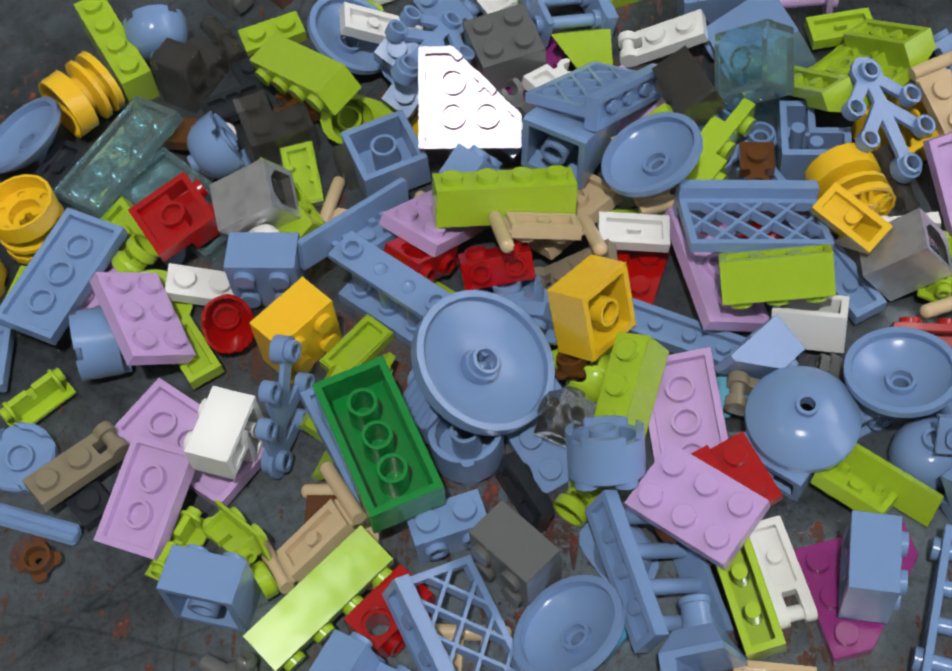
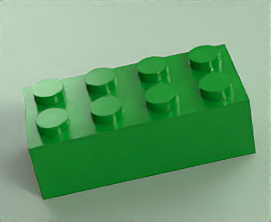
(379, 444)

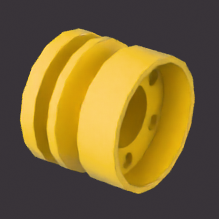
(83, 93)
(856, 173)
(27, 215)

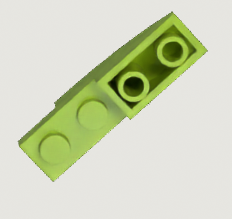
(720, 141)

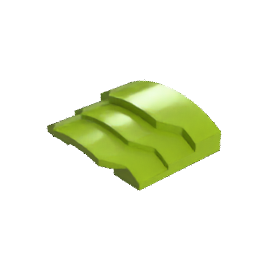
(888, 43)

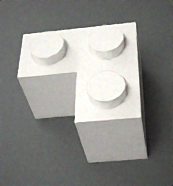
(224, 433)

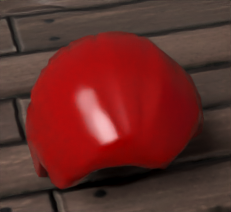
(227, 324)

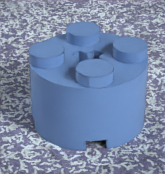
(95, 345)
(605, 453)
(462, 454)

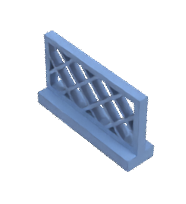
(598, 93)
(750, 200)
(419, 628)

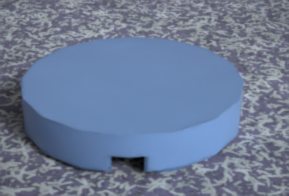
(22, 452)

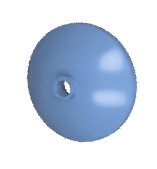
(325, 34)
(28, 133)
(652, 154)
(900, 372)
(797, 437)
(570, 626)

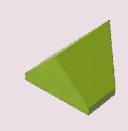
(586, 46)

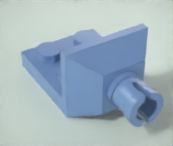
(700, 641)

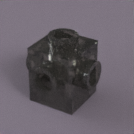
(560, 409)

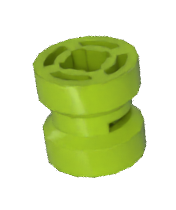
(135, 256)
(573, 503)

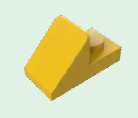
(850, 218)

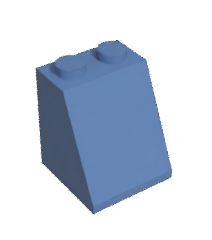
(754, 11)
(560, 139)

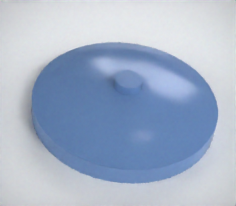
(482, 362)

